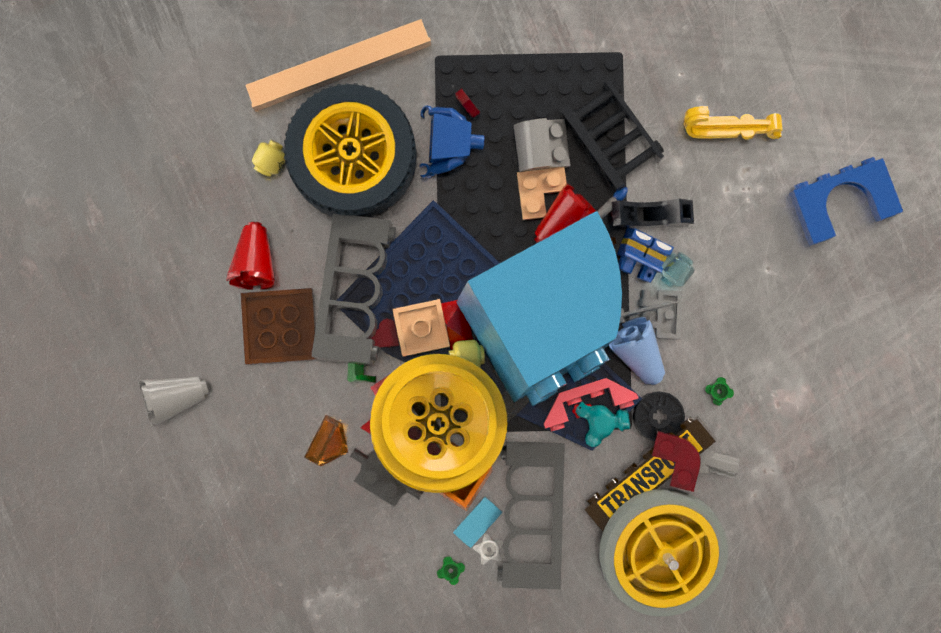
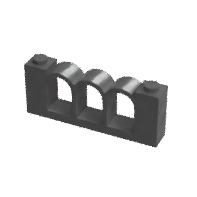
(360, 231)
(534, 574)

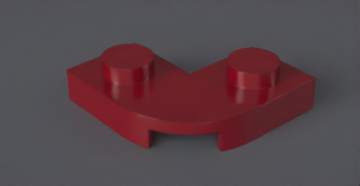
(684, 454)

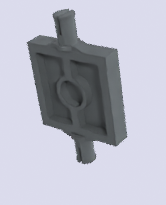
(379, 481)

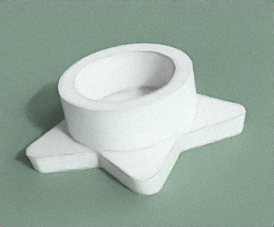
(482, 549)

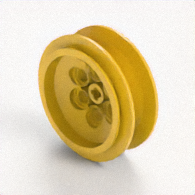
(466, 390)

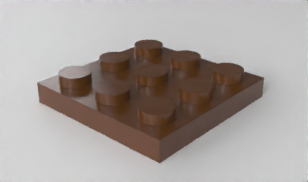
(278, 326)

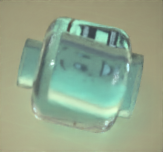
(677, 269)

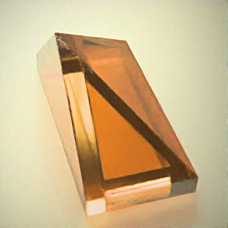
(328, 442)

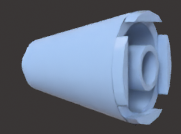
(639, 350)

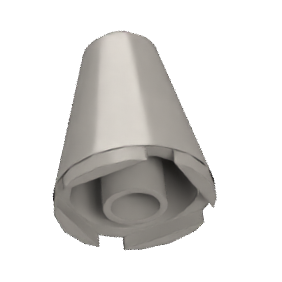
(171, 396)

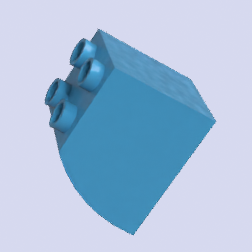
(548, 310)

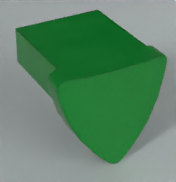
(355, 374)

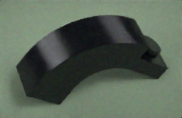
(652, 214)

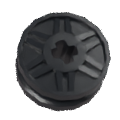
(667, 405)

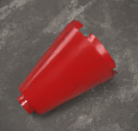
(563, 212)
(252, 259)

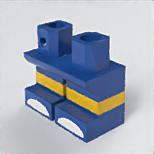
(644, 251)

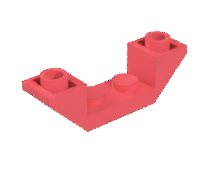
(618, 394)

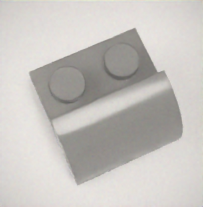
(541, 144)

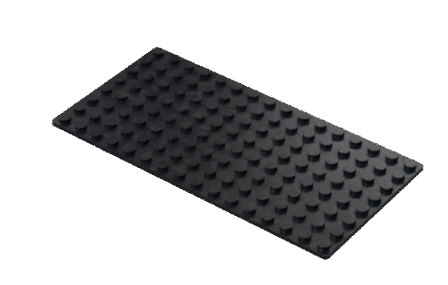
(485, 189)

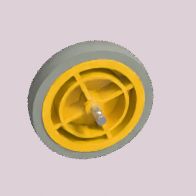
(663, 552)

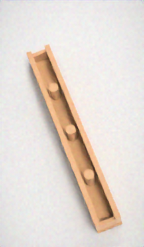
(338, 65)

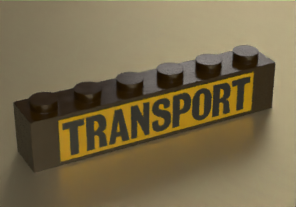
(645, 476)

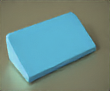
(477, 522)

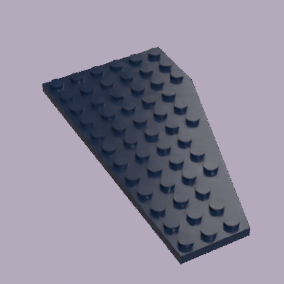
(434, 263)

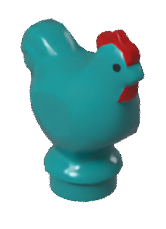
(601, 421)

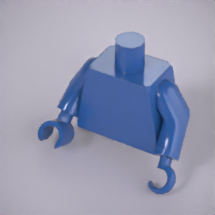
(448, 140)

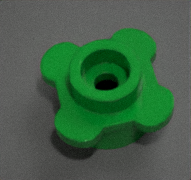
(726, 391)
(452, 577)

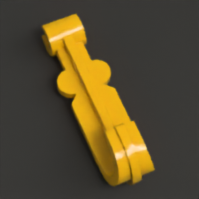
(701, 126)

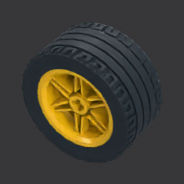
(318, 124)

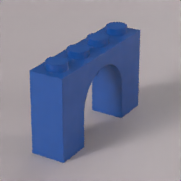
(870, 179)

